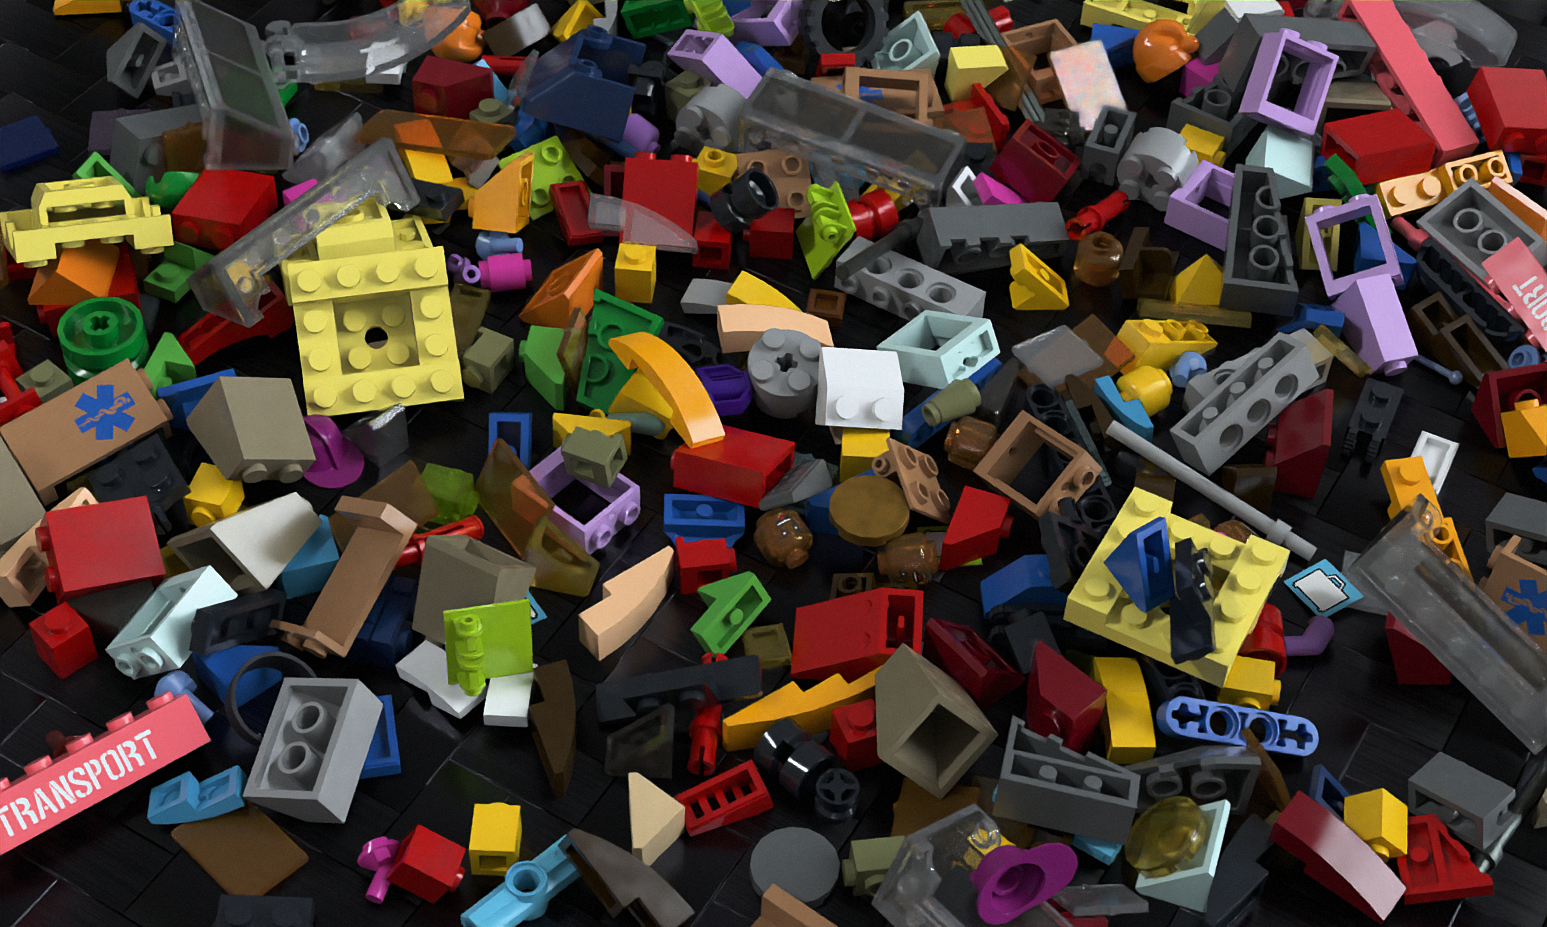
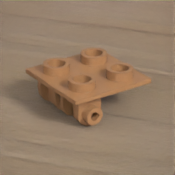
(787, 172)
(917, 476)

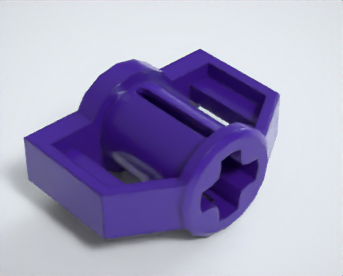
(727, 388)

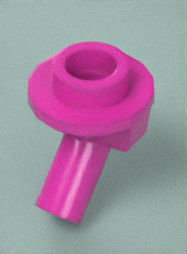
(378, 857)

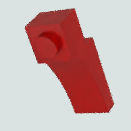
(216, 333)

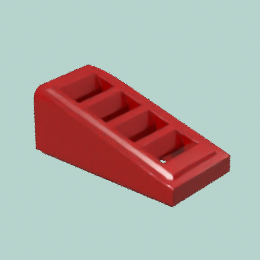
(742, 808)

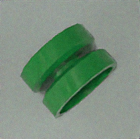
(101, 335)

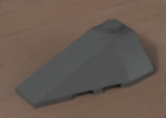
(1201, 774)

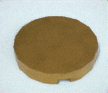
(869, 510)

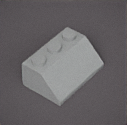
(1476, 226)
(314, 748)

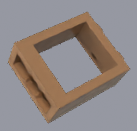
(1041, 38)
(890, 79)
(1025, 437)

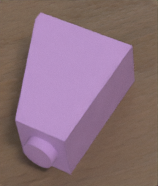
(715, 59)
(1377, 325)

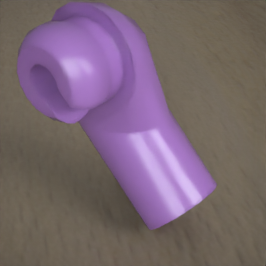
(462, 269)
(1313, 639)

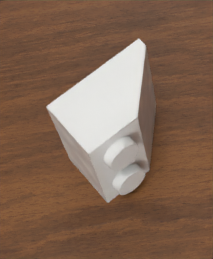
(859, 389)

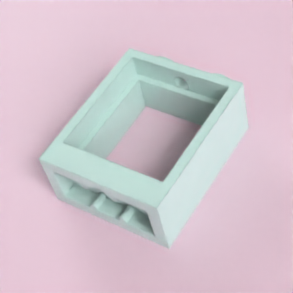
(959, 339)
(160, 630)

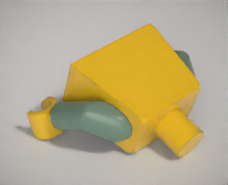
(641, 406)

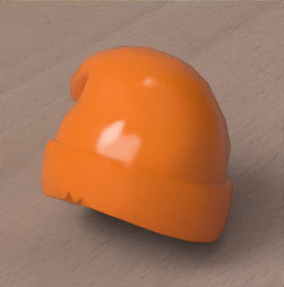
(464, 42)
(1162, 49)

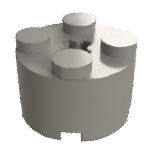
(710, 120)
(1156, 166)
(784, 372)

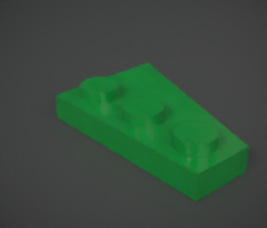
(1347, 185)
(601, 369)

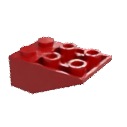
(855, 633)

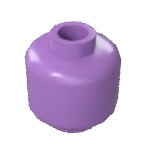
(641, 134)

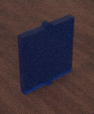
(25, 143)

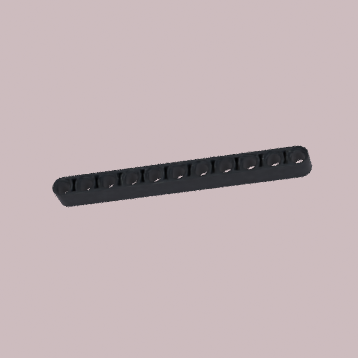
(1099, 513)

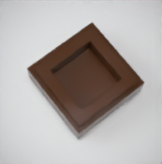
(827, 305)

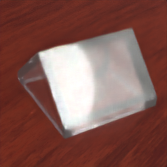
(327, 152)

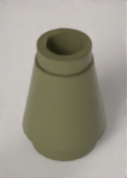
(952, 402)

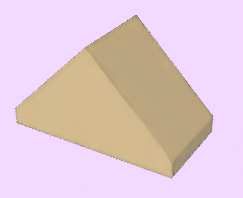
(654, 819)

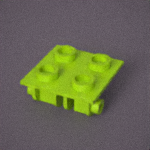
(711, 16)
(550, 166)
(825, 228)
(487, 643)

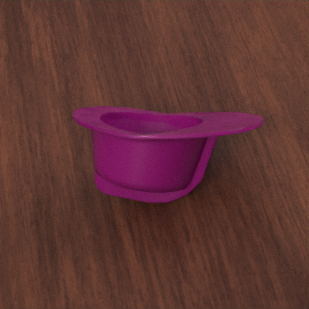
(337, 458)
(1019, 879)

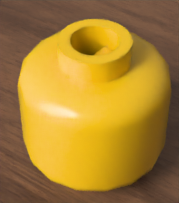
(1149, 386)

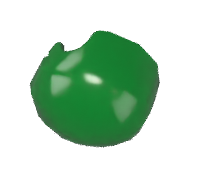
(170, 189)

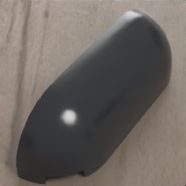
(1441, 273)

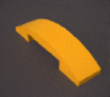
(677, 383)

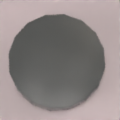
(797, 863)

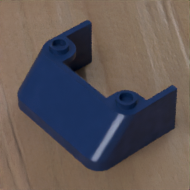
(585, 83)

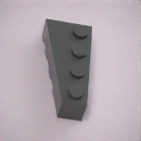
(1217, 111)
(981, 235)

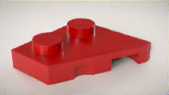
(1438, 865)

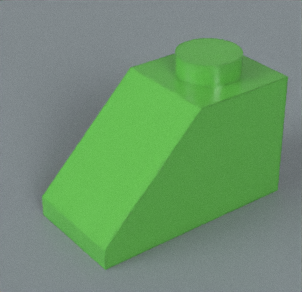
(542, 364)

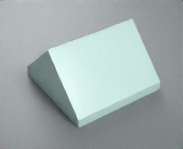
(908, 47)
(1288, 156)
(1193, 879)

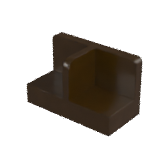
(1146, 269)

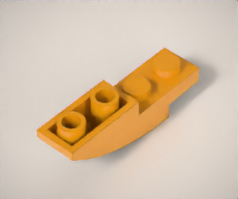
(1427, 189)
(1407, 479)

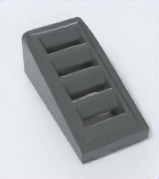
(797, 484)

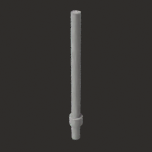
(1276, 532)

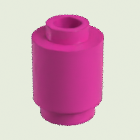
(505, 272)

